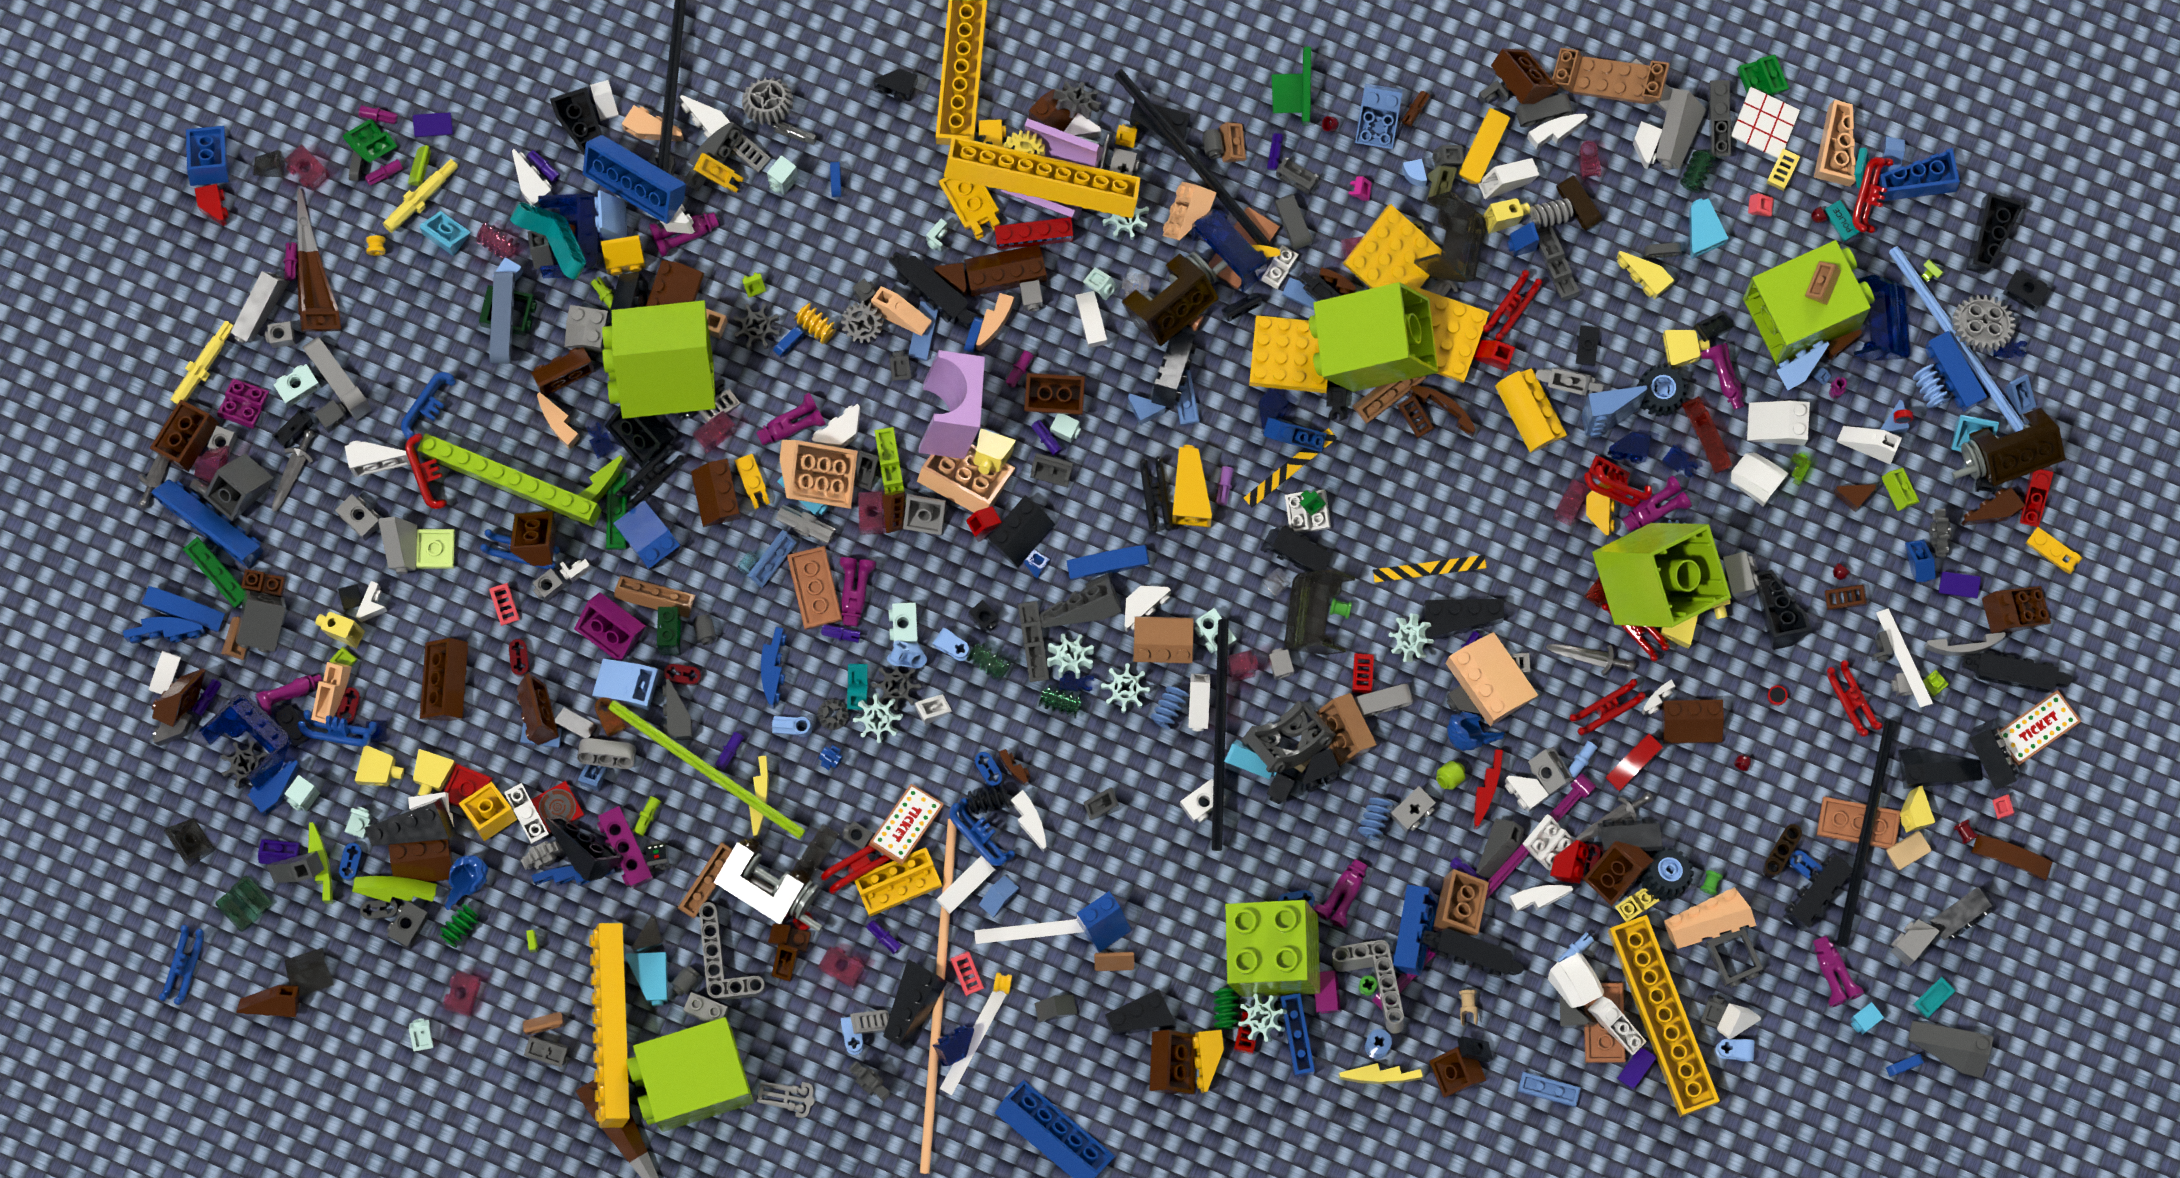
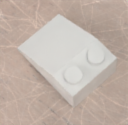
(1778, 422)
(370, 458)

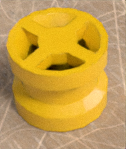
(375, 245)
(1002, 983)

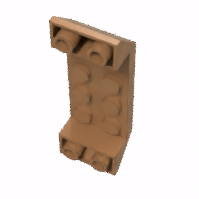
(1610, 78)

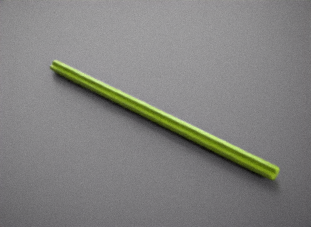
(706, 769)

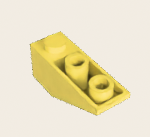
(1649, 275)

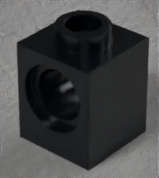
(983, 608)

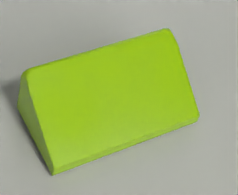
(419, 166)
(1900, 489)

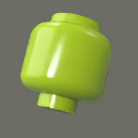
(1451, 775)

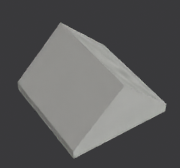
(924, 514)

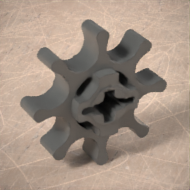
(1077, 100)
(762, 321)
(1940, 533)
(901, 694)
(237, 763)
(869, 1081)

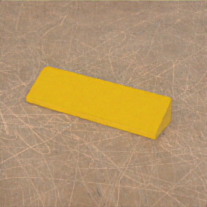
(1484, 146)

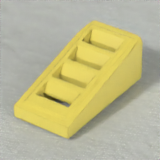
(1777, 183)

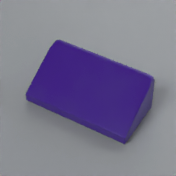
(433, 124)
(1959, 584)
(274, 851)
(1636, 1068)

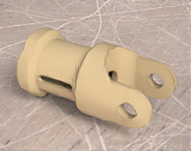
(1468, 1005)

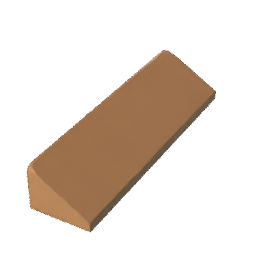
(1383, 397)
(653, 595)
(704, 883)

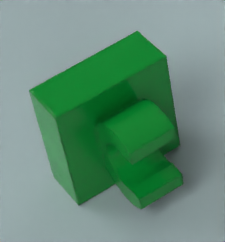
(1312, 502)

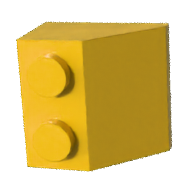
(623, 255)
(488, 811)

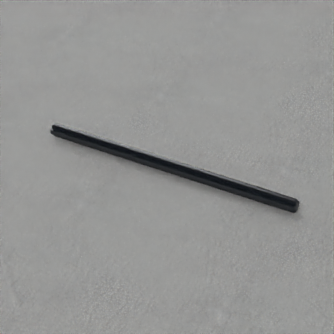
(671, 85)
(1191, 158)
(1220, 732)
(1866, 833)

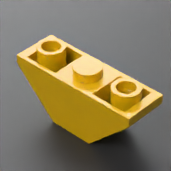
(1600, 510)

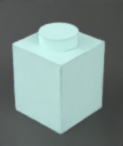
(1065, 427)

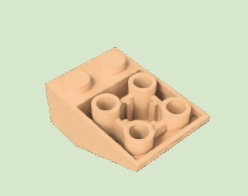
(1190, 204)

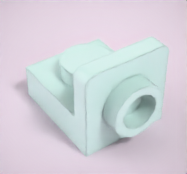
(936, 232)
(1100, 283)
(358, 821)
(420, 1034)

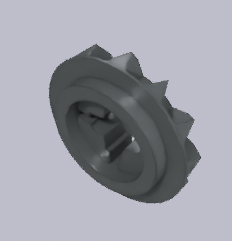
(831, 723)

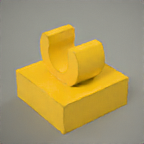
(1126, 136)

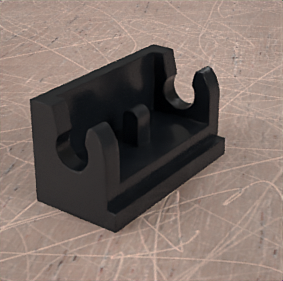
(293, 429)

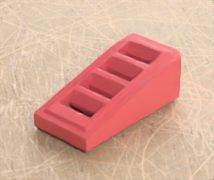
(497, 606)
(966, 955)

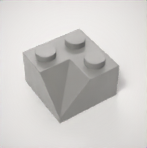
(585, 328)
(1741, 574)
(1912, 944)

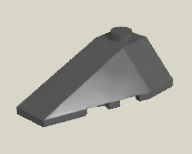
(1091, 604)
(1956, 1047)

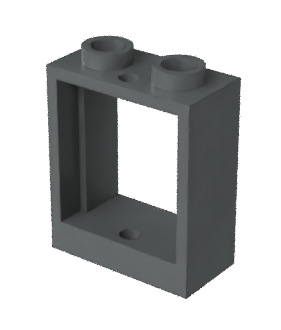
(1727, 937)

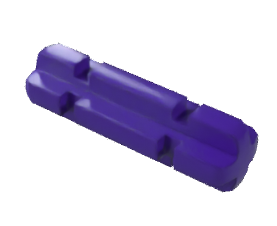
(1275, 151)
(1456, 864)

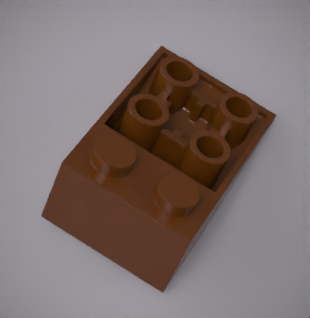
(2016, 609)

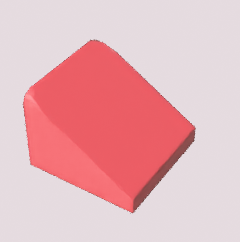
(1760, 205)

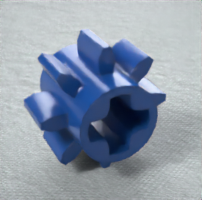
(830, 757)

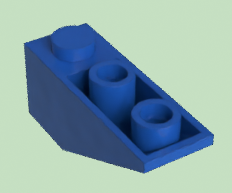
(1294, 434)
(273, 792)

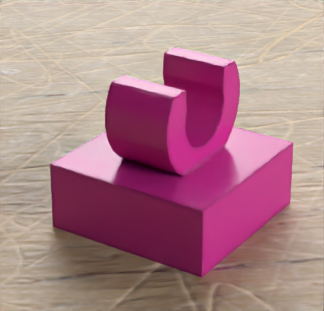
(1362, 188)

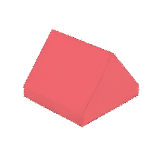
(2003, 807)

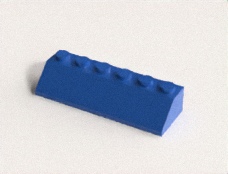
(633, 178)
(207, 522)
(1053, 1133)

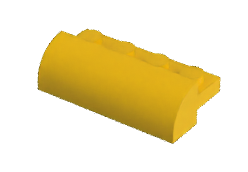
(1530, 410)
(898, 883)

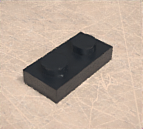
(289, 722)

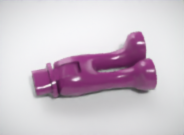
(701, 226)
(1728, 382)
(781, 426)
(1647, 512)
(854, 601)
(295, 689)
(1347, 884)
(1830, 962)

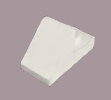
(368, 607)

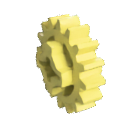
(1025, 143)

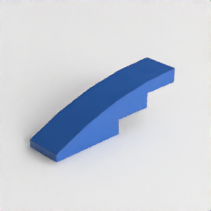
(1107, 562)
(182, 608)
(561, 876)

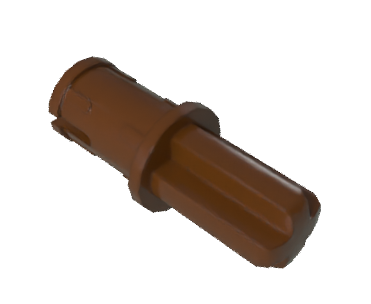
(1415, 108)

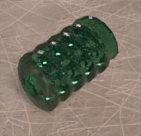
(1696, 170)
(988, 661)
(1060, 700)

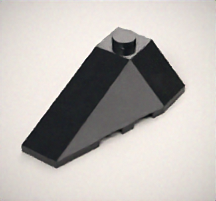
(577, 116)
(1782, 616)
(1934, 768)
(584, 853)

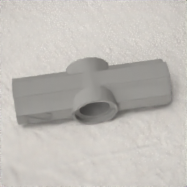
(805, 524)

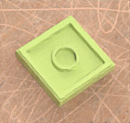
(435, 549)

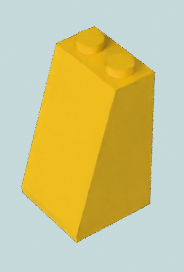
(1191, 496)

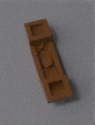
(1424, 393)
(2012, 855)

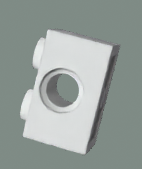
(1191, 802)

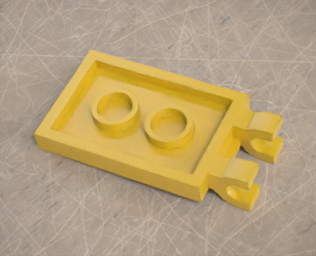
(971, 204)

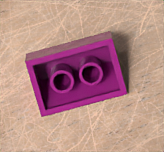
(609, 627)

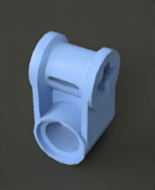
(949, 643)
(907, 655)
(849, 1036)
(1739, 1049)

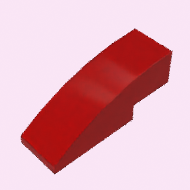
(1634, 762)

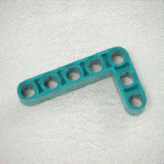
(558, 234)

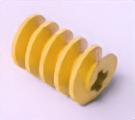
(815, 324)

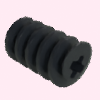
(988, 799)

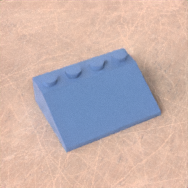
(1610, 408)

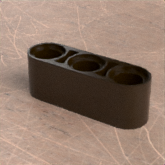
(1582, 205)
(1780, 860)

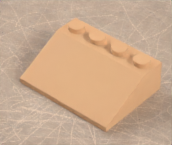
(818, 472)
(962, 481)
(1491, 678)

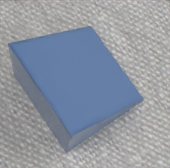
(1821, 374)

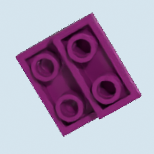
(243, 403)

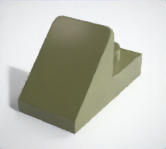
(1442, 179)

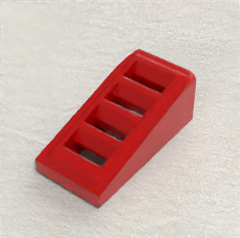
(1605, 463)
(1362, 688)
(1243, 1048)

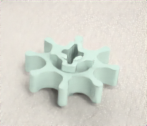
(1122, 224)
(1411, 638)
(1074, 659)
(1126, 680)
(883, 712)
(1258, 1012)

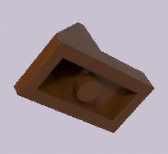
(789, 936)

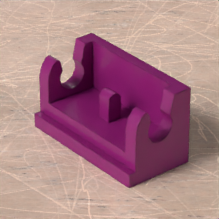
(1329, 998)

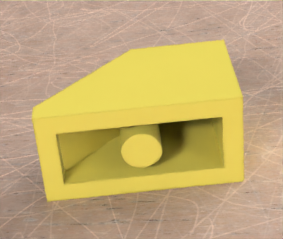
(1916, 811)

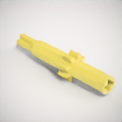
(415, 200)
(198, 370)

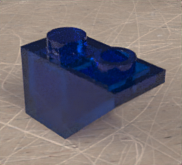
(1272, 406)
(1632, 447)
(954, 1047)

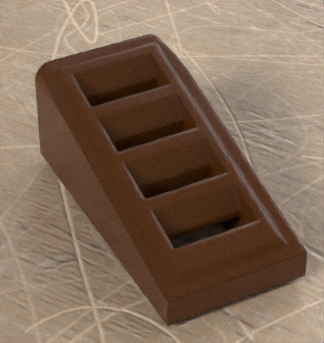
(1840, 344)
(1412, 399)
(894, 505)
(1862, 602)

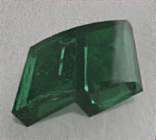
(243, 903)

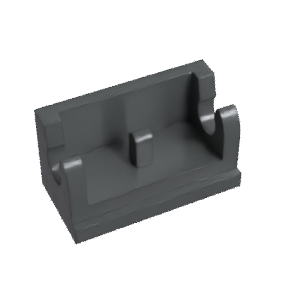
(1297, 176)
(1051, 470)
(546, 1051)

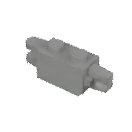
(1569, 381)

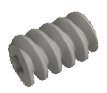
(1551, 213)

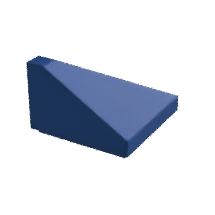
(1036, 563)

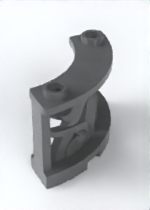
(1261, 738)

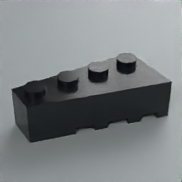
(1172, 370)
(416, 824)

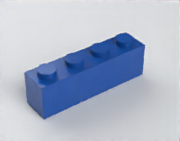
(1956, 371)
(1297, 1035)

